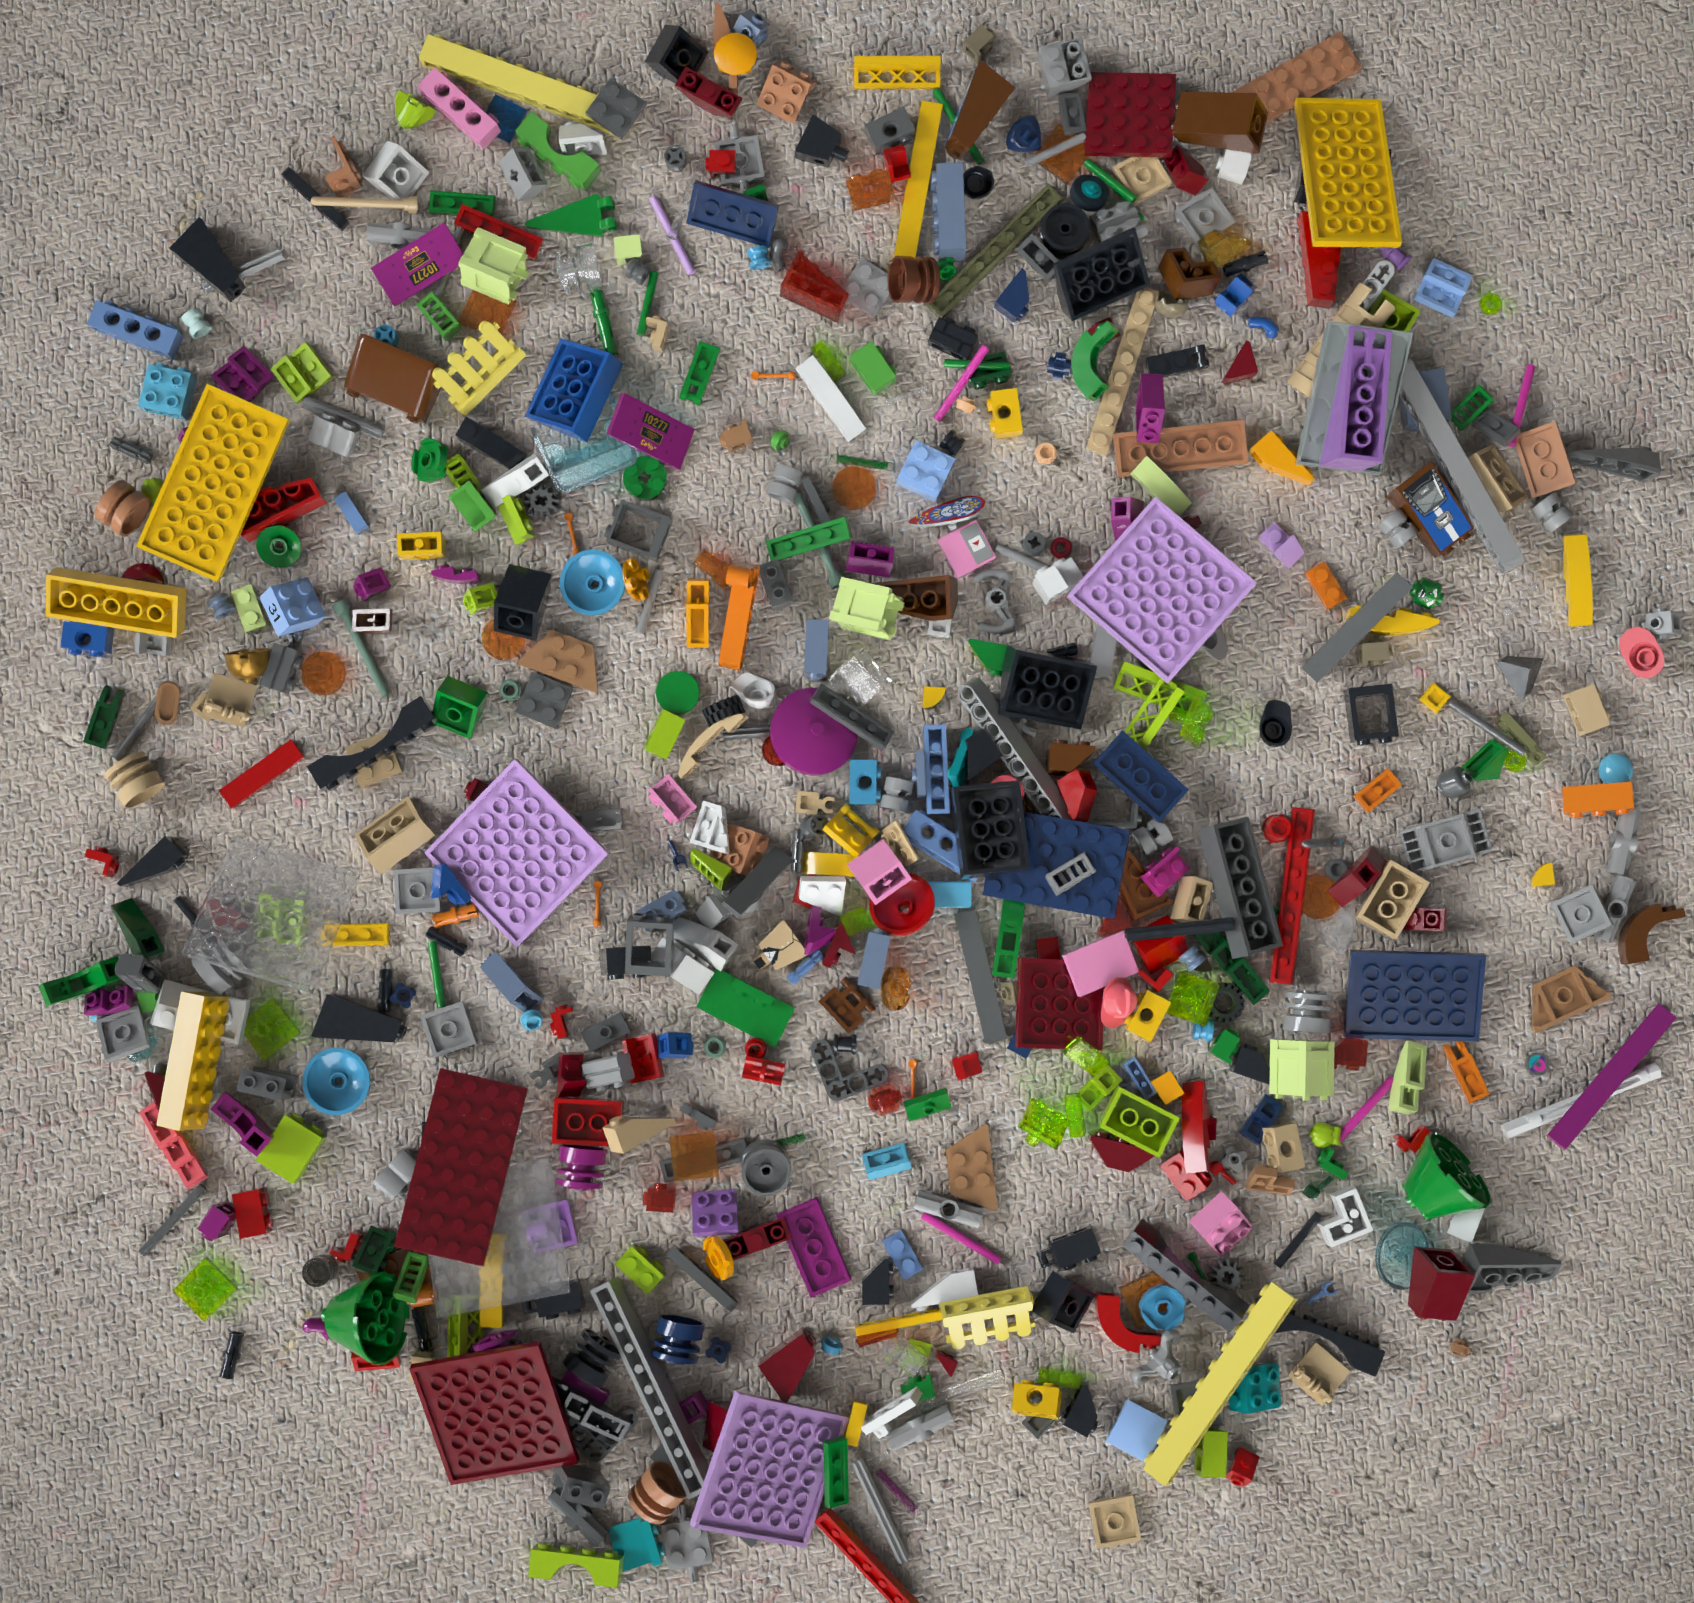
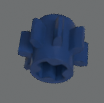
(1059, 366)

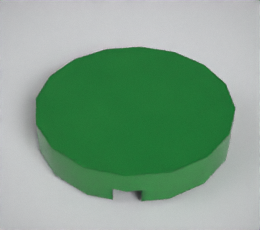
(677, 692)

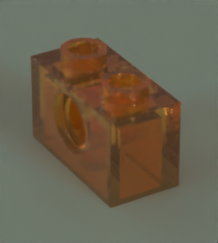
(862, 199)

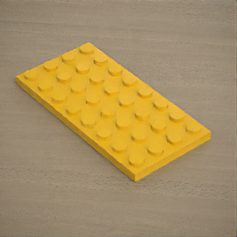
(1347, 173)
(213, 483)

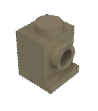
(979, 43)
(1374, 653)

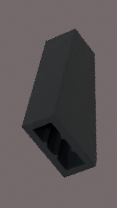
(205, 257)
(353, 1021)

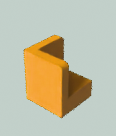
(1167, 1087)

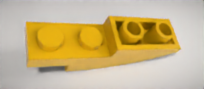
(1400, 623)

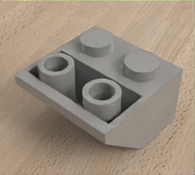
(1063, 66)

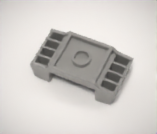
(1445, 841)

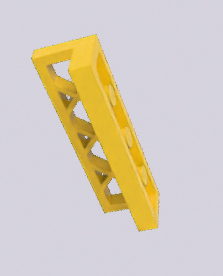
(895, 65)

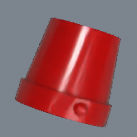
(1276, 828)

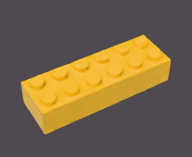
(115, 602)
(193, 1061)

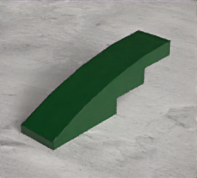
(1236, 969)

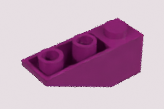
(1124, 512)

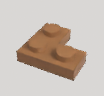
(1265, 1179)

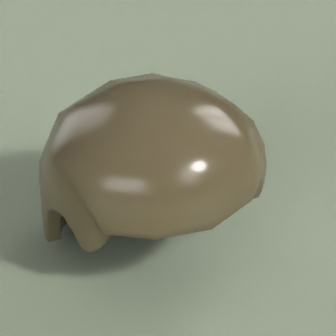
(1168, 306)

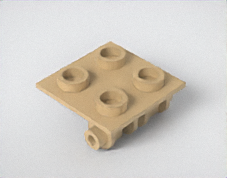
(229, 700)
(899, 843)
(1319, 1374)

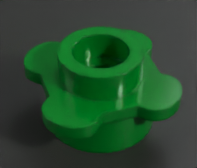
(947, 268)

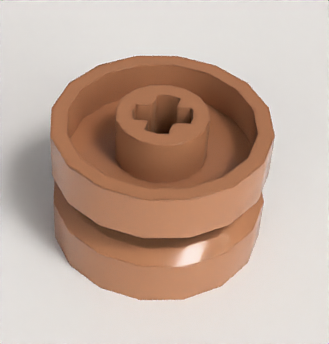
(122, 508)

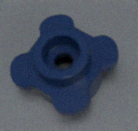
(409, 993)
(717, 1343)

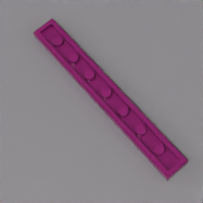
(1611, 1077)

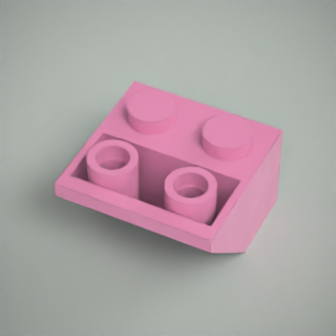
(879, 871)
(1221, 1224)

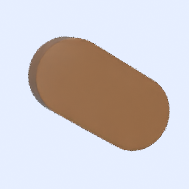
(167, 702)

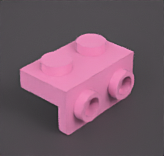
(672, 800)

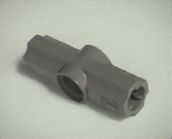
(578, 1517)

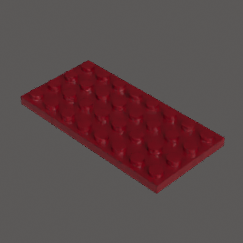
(461, 1167)

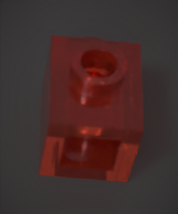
(660, 1198)

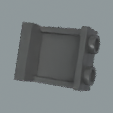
(267, 1083)
(582, 1485)

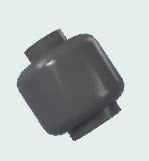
(1454, 782)

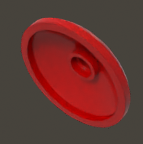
(916, 896)

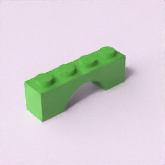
(578, 167)

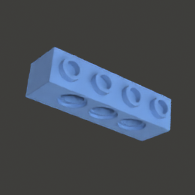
(165, 345)
(936, 769)
(932, 846)

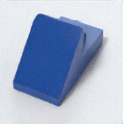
(445, 881)

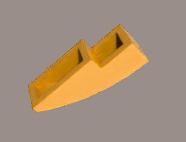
(698, 612)

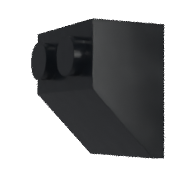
(674, 52)
(1063, 1302)

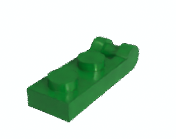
(700, 372)

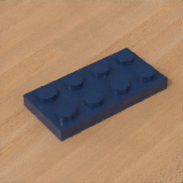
(732, 214)
(1140, 776)

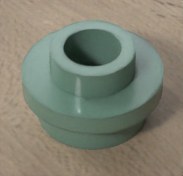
(510, 683)
(722, 1046)

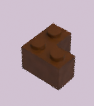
(1188, 278)

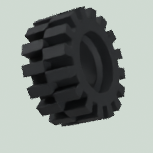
(723, 709)
(1236, 1007)

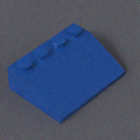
(574, 389)

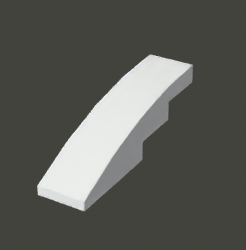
(830, 398)

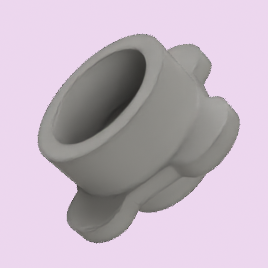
(1230, 1153)

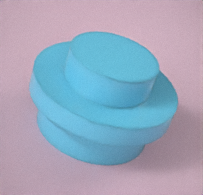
(531, 1019)

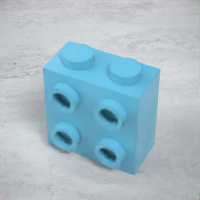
(167, 391)

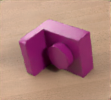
(371, 583)

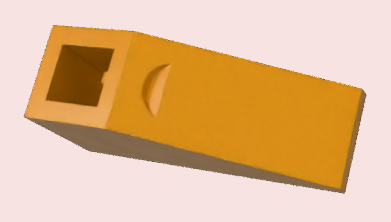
(1277, 458)

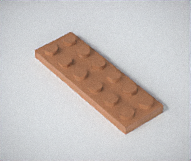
(1304, 76)
(1184, 448)

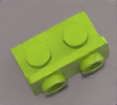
(641, 1268)

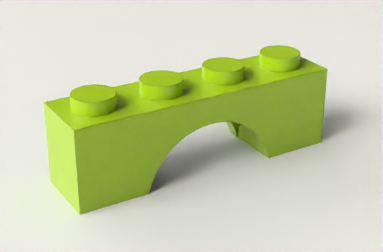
(603, 1567)

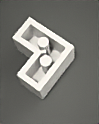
(1056, 580)
(686, 970)
(1349, 1222)

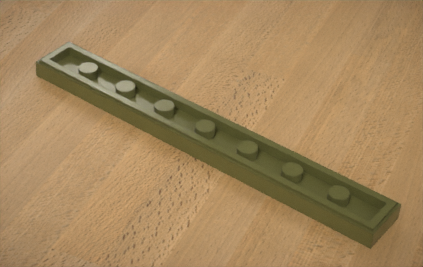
(994, 251)

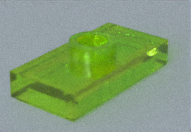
(1085, 1056)

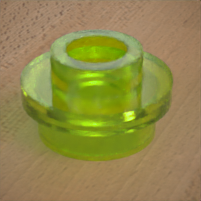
(1494, 299)
(1515, 767)

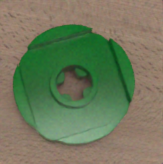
(436, 453)
(655, 484)

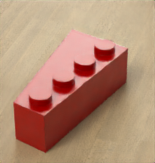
(1319, 266)
(282, 506)

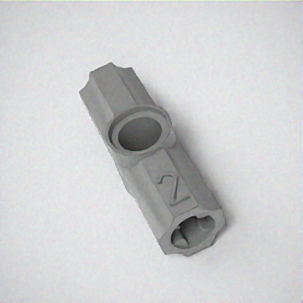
(395, 235)
(1623, 843)
(1620, 895)
(963, 1212)
(919, 1427)

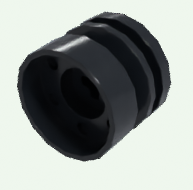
(590, 1362)

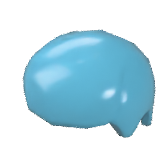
(1615, 769)

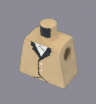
(779, 948)

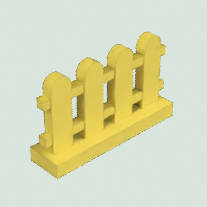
(487, 376)
(987, 1306)

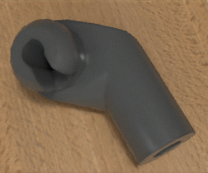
(775, 254)

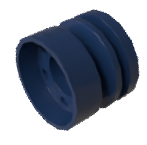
(677, 1344)

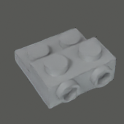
(1117, 220)

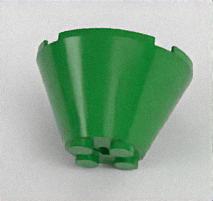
(1442, 1181)
(368, 1319)

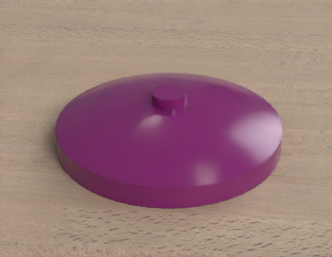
(808, 737)

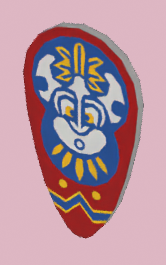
(950, 512)

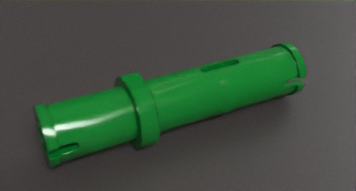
(601, 314)

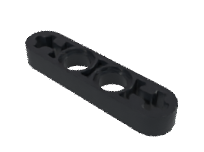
(308, 192)

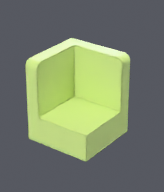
(627, 247)

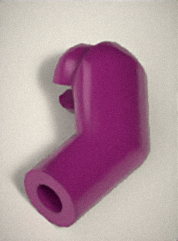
(315, 1325)

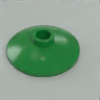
(273, 554)

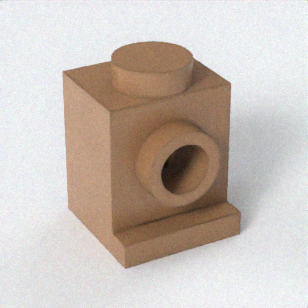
(736, 436)

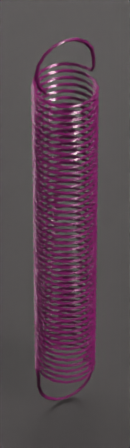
(884, 1479)

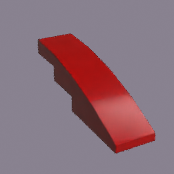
(1195, 1126)

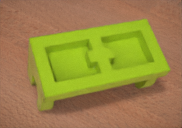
(664, 734)
(1212, 1454)

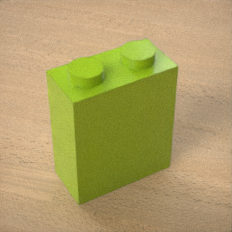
(292, 1147)

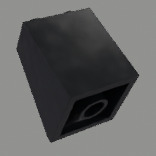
(521, 602)

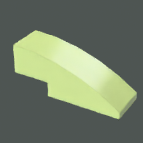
(1160, 485)
(1408, 1078)

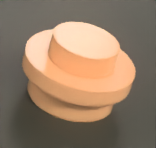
(965, 404)
(1046, 453)

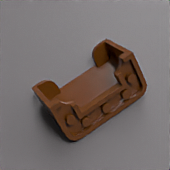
(392, 378)

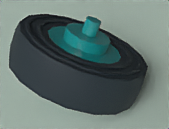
(1089, 192)

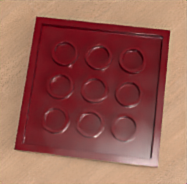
(1130, 114)
(1049, 1009)

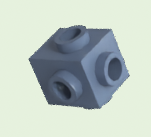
(753, 26)

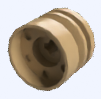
(132, 778)

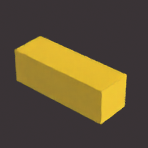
(855, 1422)

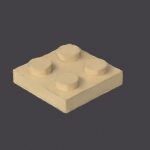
(1142, 176)
(385, 767)
(1114, 1521)

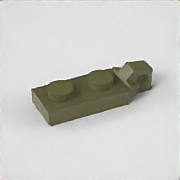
(1508, 724)

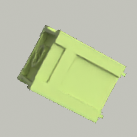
(493, 266)
(866, 608)
(1302, 1068)

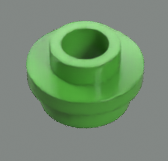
(780, 440)

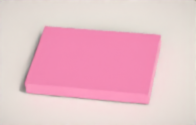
(1099, 963)

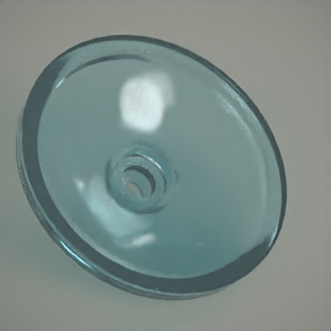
(1395, 1253)

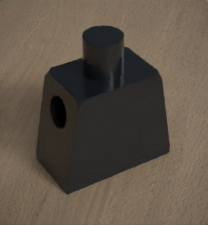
(820, 144)

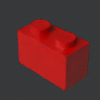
(252, 1212)

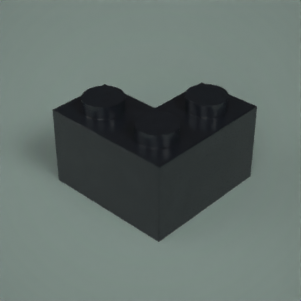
(613, 960)

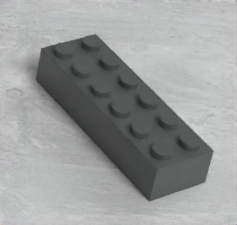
(1240, 887)

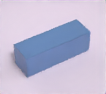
(351, 513)
(1139, 1078)

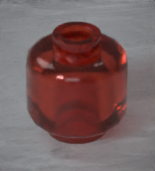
(884, 1100)

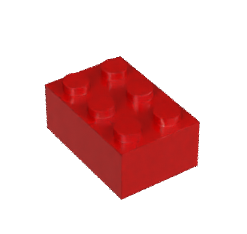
(581, 1120)

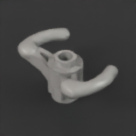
(1009, 620)
(1161, 1360)

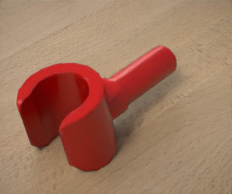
(1216, 1168)

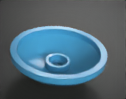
(578, 581)
(321, 1084)

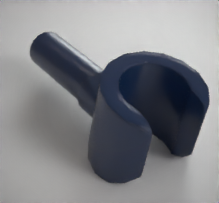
(677, 857)

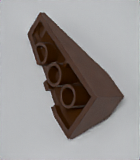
(926, 597)

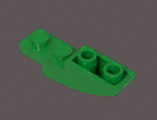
(1008, 938)

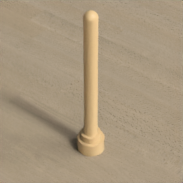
(408, 204)

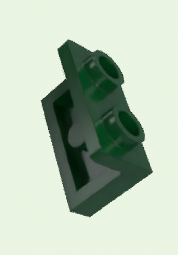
(983, 377)
(374, 1251)

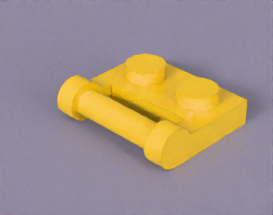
(846, 834)

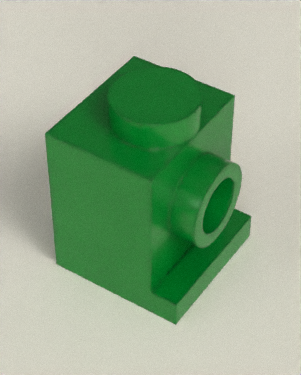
(1225, 1045)
(923, 1383)

